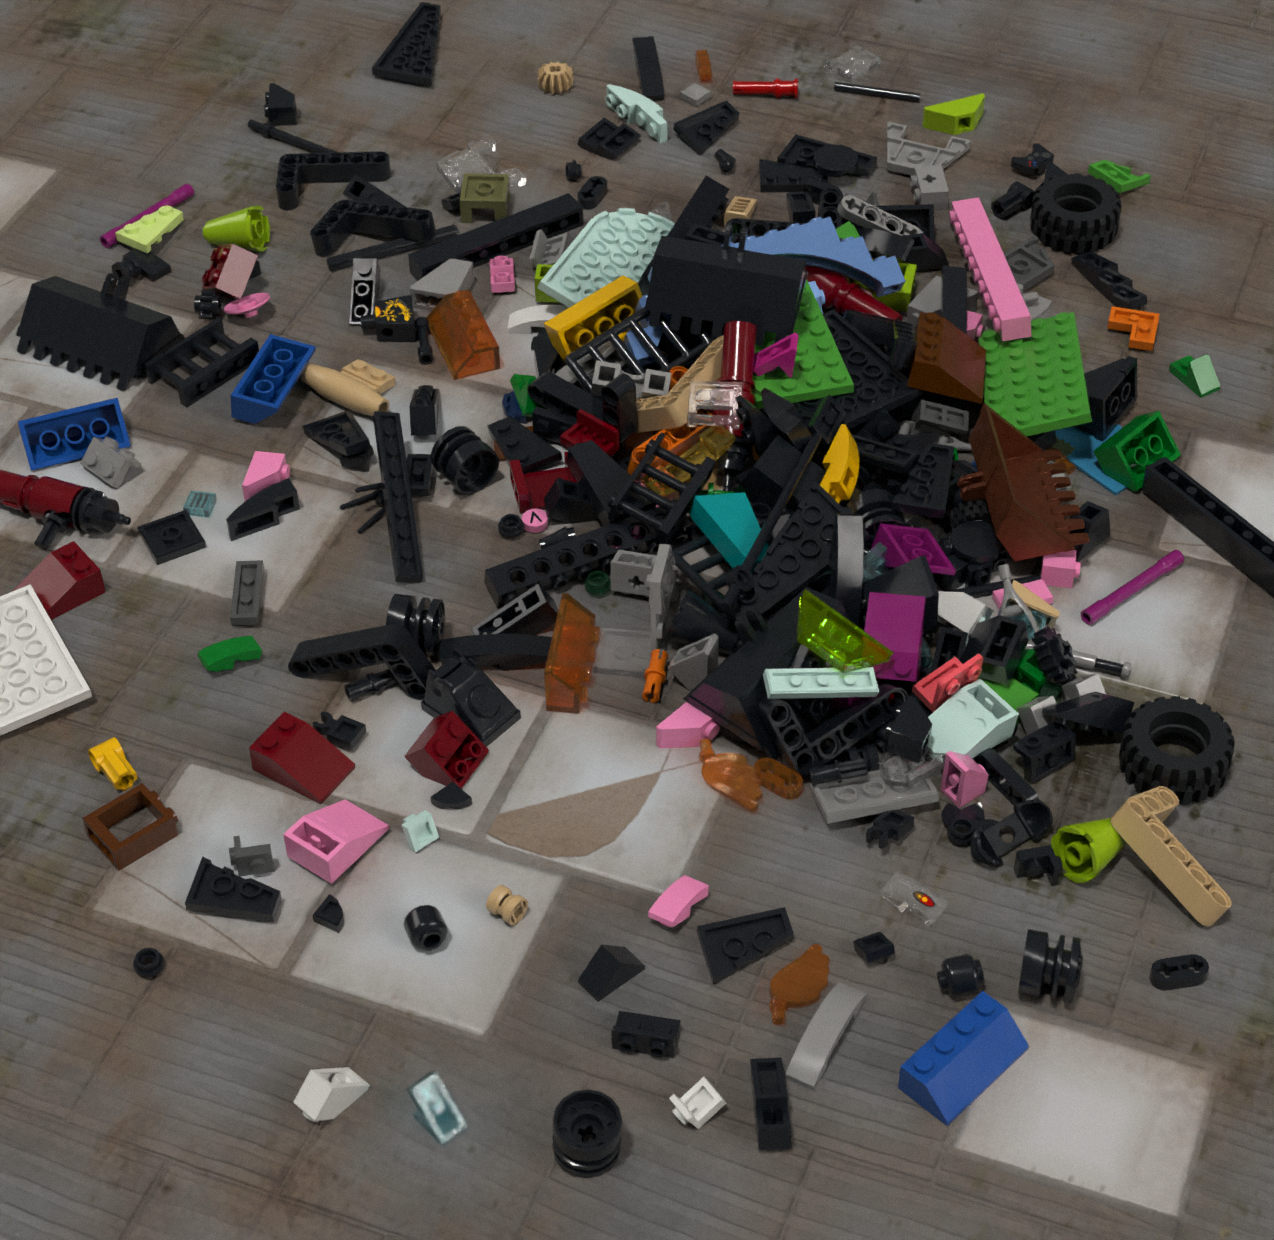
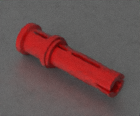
(776, 88)

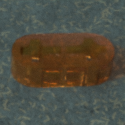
(703, 65)
(778, 778)

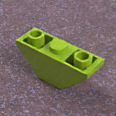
(955, 115)

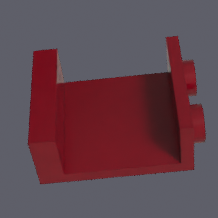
(533, 487)

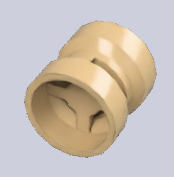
(504, 903)

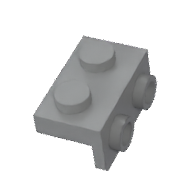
(549, 250)
(108, 460)

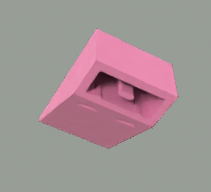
(332, 838)

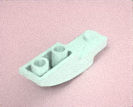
(637, 108)

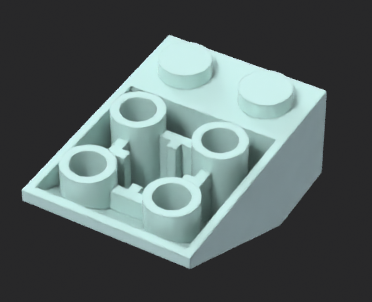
(971, 721)

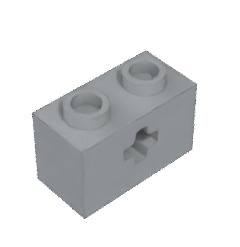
(930, 186)
(630, 572)

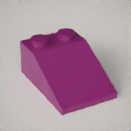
(909, 543)
(898, 625)

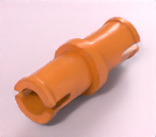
(655, 676)

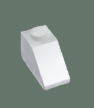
(329, 1092)

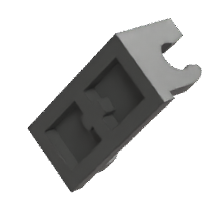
(941, 417)

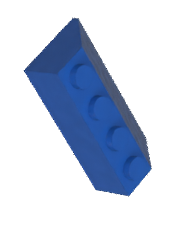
(269, 378)
(68, 433)
(963, 1058)

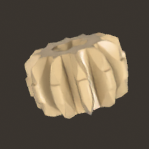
(555, 77)

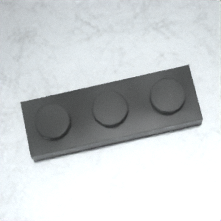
(247, 593)

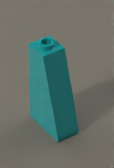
(728, 525)

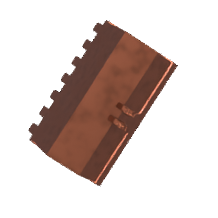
(1021, 490)

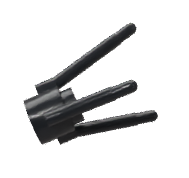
(378, 496)

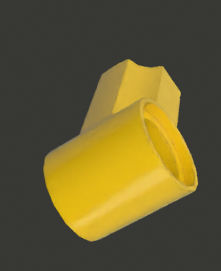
(112, 762)

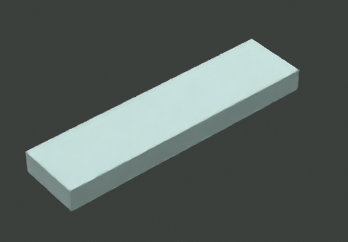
(819, 683)

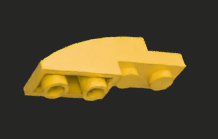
(841, 466)

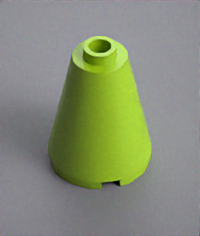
(243, 228)
(1086, 848)

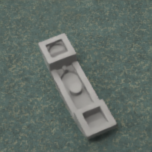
(823, 1034)

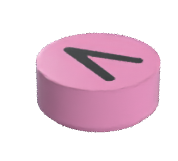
(535, 520)

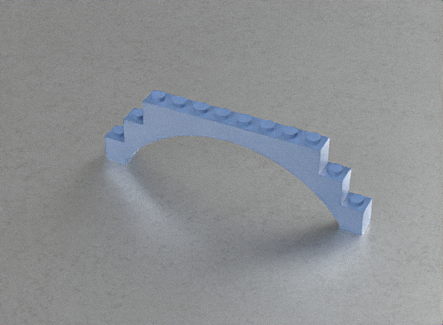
(819, 247)

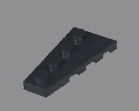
(801, 153)

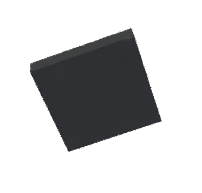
(171, 537)

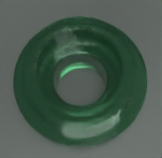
(598, 583)

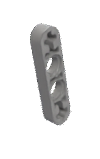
(881, 217)

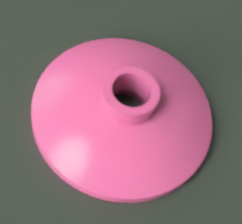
(247, 305)

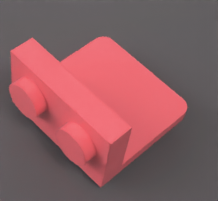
(947, 680)

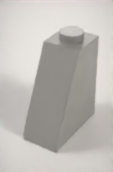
(446, 279)
(930, 301)

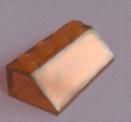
(463, 336)
(570, 657)

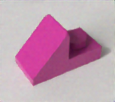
(778, 354)

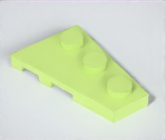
(150, 228)

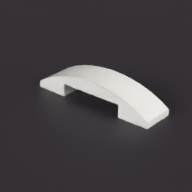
(524, 319)

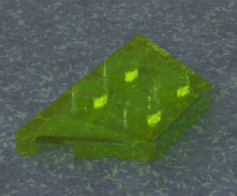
(836, 637)

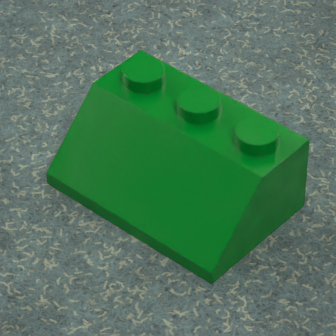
(1135, 447)

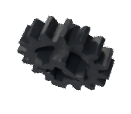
(1054, 655)

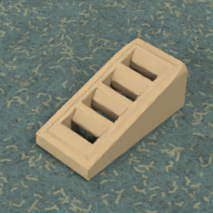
(740, 208)
(1035, 603)

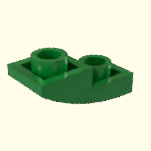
(224, 653)

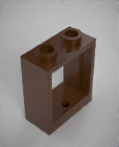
(142, 842)

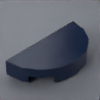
(511, 408)

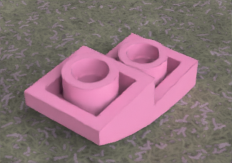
(502, 274)
(677, 900)

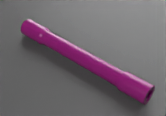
(175, 197)
(1102, 607)

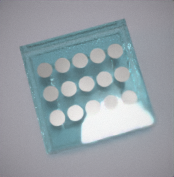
(200, 503)

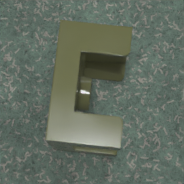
(486, 192)

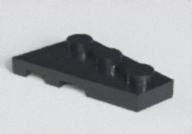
(520, 443)
(228, 894)

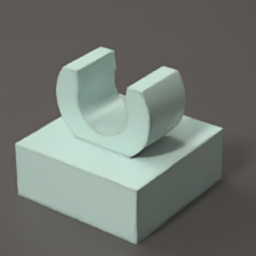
(419, 830)

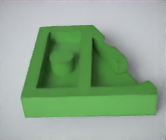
(1117, 176)

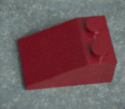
(65, 580)
(299, 758)

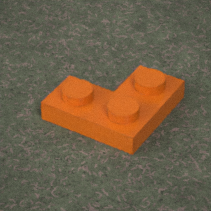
(1140, 324)

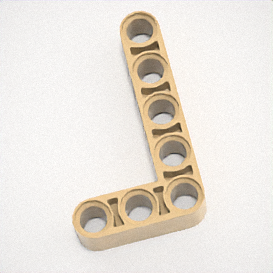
(672, 409)
(1142, 828)

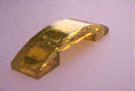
(711, 443)

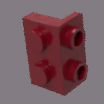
(594, 429)

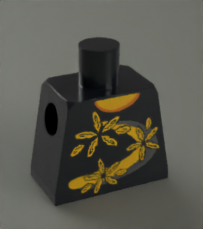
(392, 320)

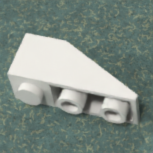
(961, 610)

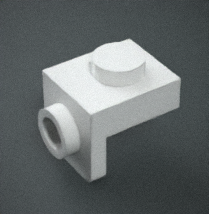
(698, 1103)

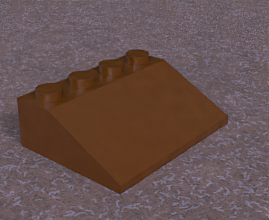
(946, 360)

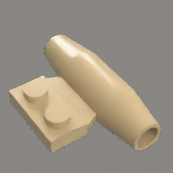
(354, 387)

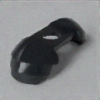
(1029, 820)

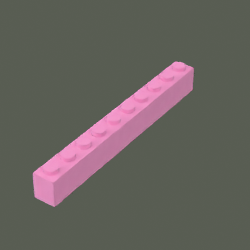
(990, 270)

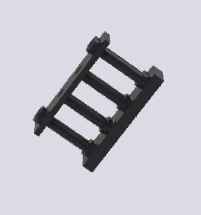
(210, 377)
(675, 509)

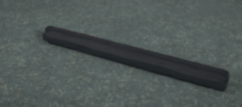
(389, 248)

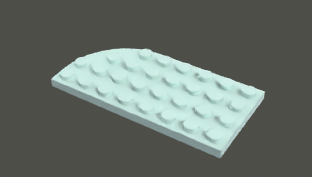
(604, 251)

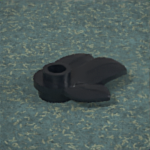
(964, 822)

